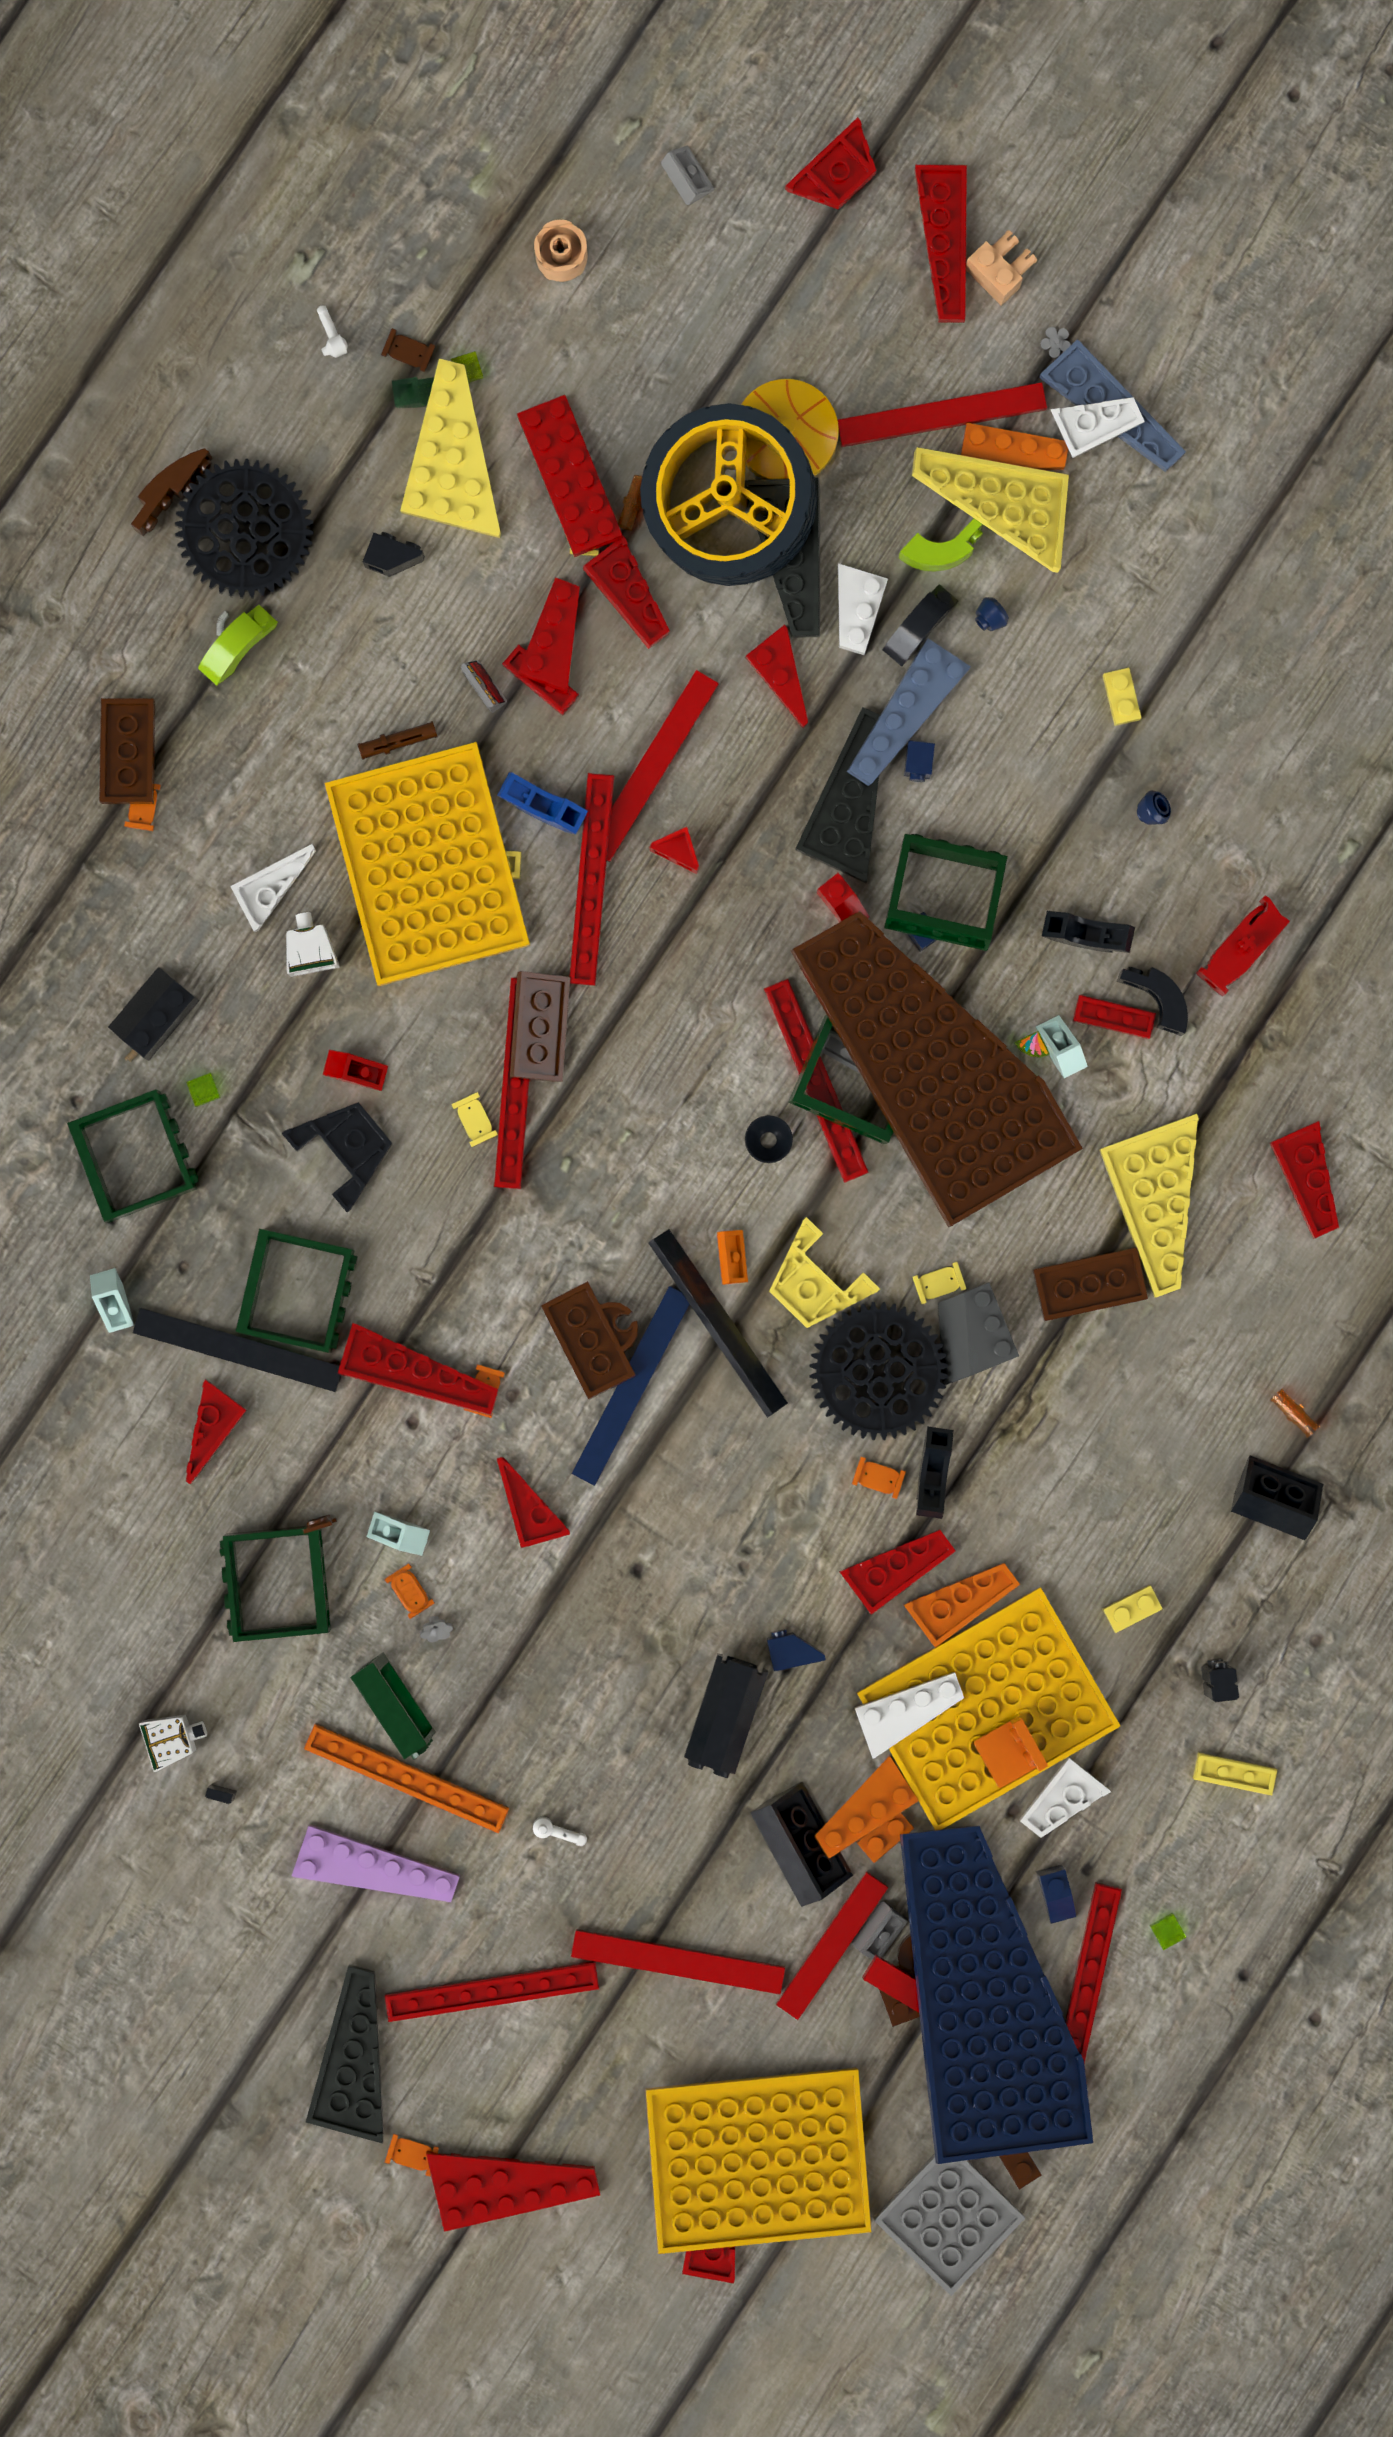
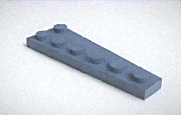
(1086, 381)
(919, 693)

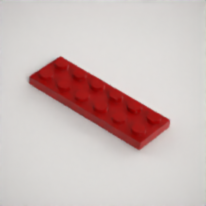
(569, 476)

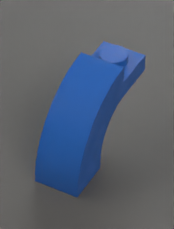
(542, 805)

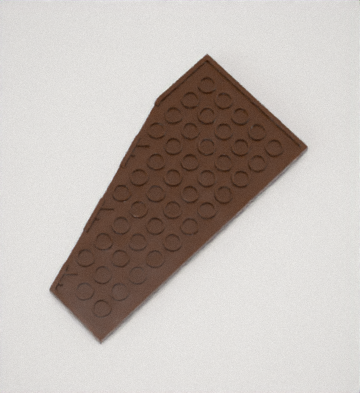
(942, 1079)

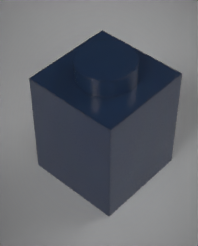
(919, 761)

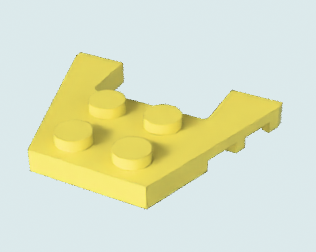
(807, 1289)

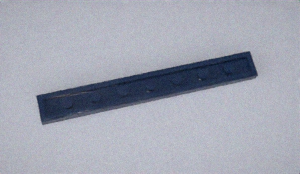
(629, 1392)

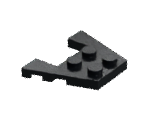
(354, 1141)

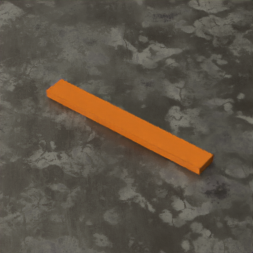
(406, 1778)

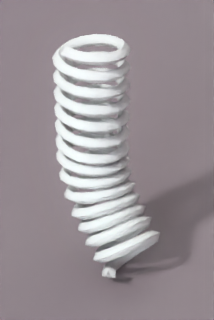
(224, 617)

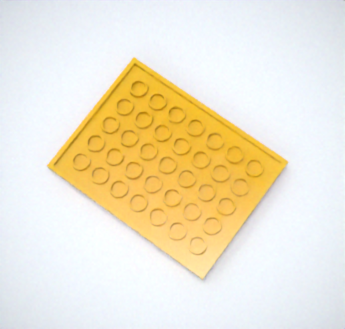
(427, 864)
(1006, 1669)
(758, 2160)

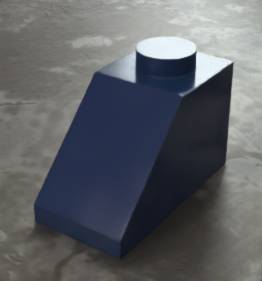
(791, 1651)
(1056, 1893)

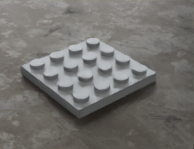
(949, 2220)

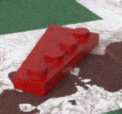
(621, 582)
(552, 641)
(1305, 1169)
(891, 1572)

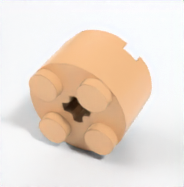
(563, 265)

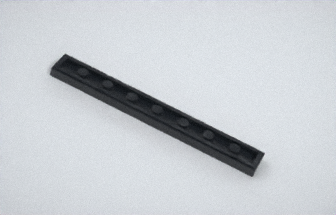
(718, 1323)
(237, 1349)

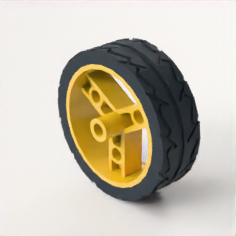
(731, 427)

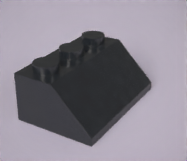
(153, 1014)
(1277, 1498)

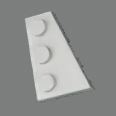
(1096, 423)
(858, 606)
(1062, 1797)

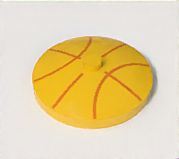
(805, 414)

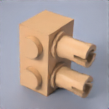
(994, 272)

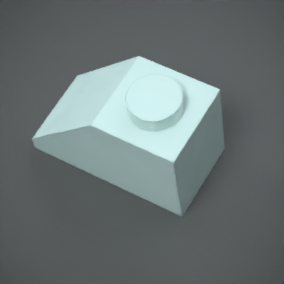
(1062, 1046)
(111, 1300)
(398, 1534)

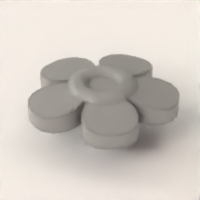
(1055, 341)

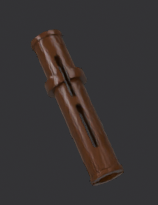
(397, 740)

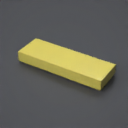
(1235, 1773)

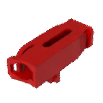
(1243, 946)

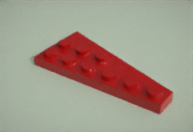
(495, 2188)

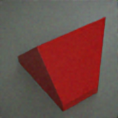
(678, 849)

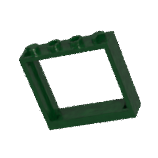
(938, 928)
(827, 1111)
(92, 1168)
(254, 1282)
(233, 1601)
(394, 1706)

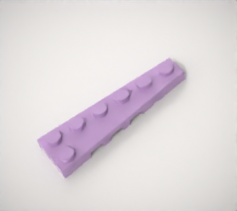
(352, 1863)

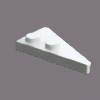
(264, 890)

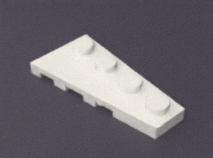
(903, 1712)

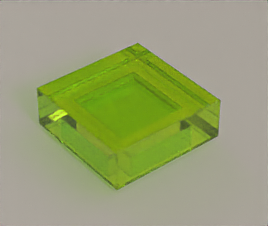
(471, 364)
(203, 1090)
(1168, 1931)

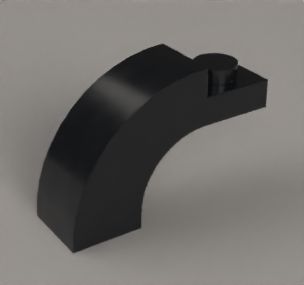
(919, 624)
(1087, 933)
(1168, 996)
(934, 1472)

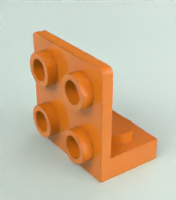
(1010, 1752)

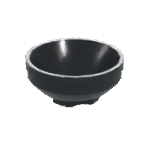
(779, 1129)

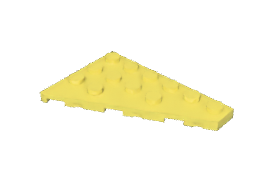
(449, 463)
(1010, 499)
(1153, 1190)

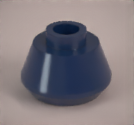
(991, 615)
(1154, 808)

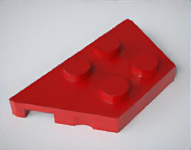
(837, 170)

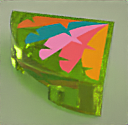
(1032, 1045)

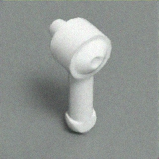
(336, 345)
(543, 1828)

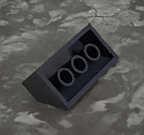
(789, 1830)

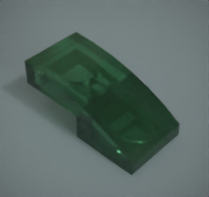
(412, 392)

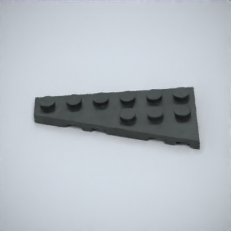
(800, 579)
(845, 813)
(349, 2076)

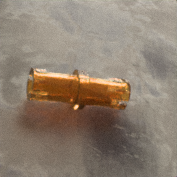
(632, 504)
(1294, 1412)

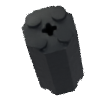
(725, 1715)

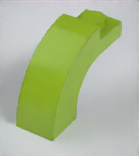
(941, 556)
(235, 642)

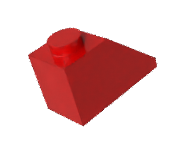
(840, 898)
(355, 1070)

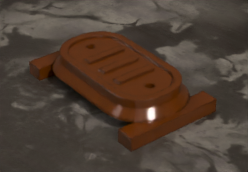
(408, 350)
(319, 1523)

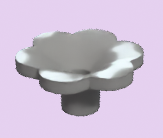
(436, 1629)

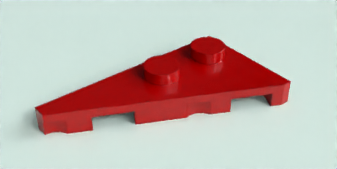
(777, 667)
(215, 1421)
(530, 1514)

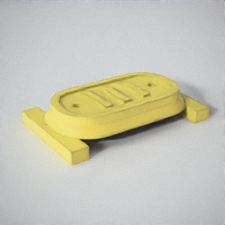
(474, 1119)
(939, 1283)

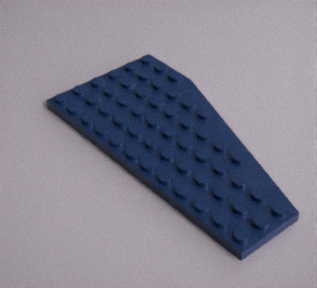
(990, 2024)

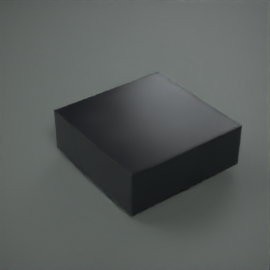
(220, 1794)

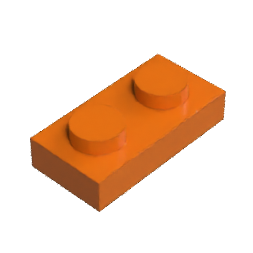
(732, 1257)
(884, 1837)

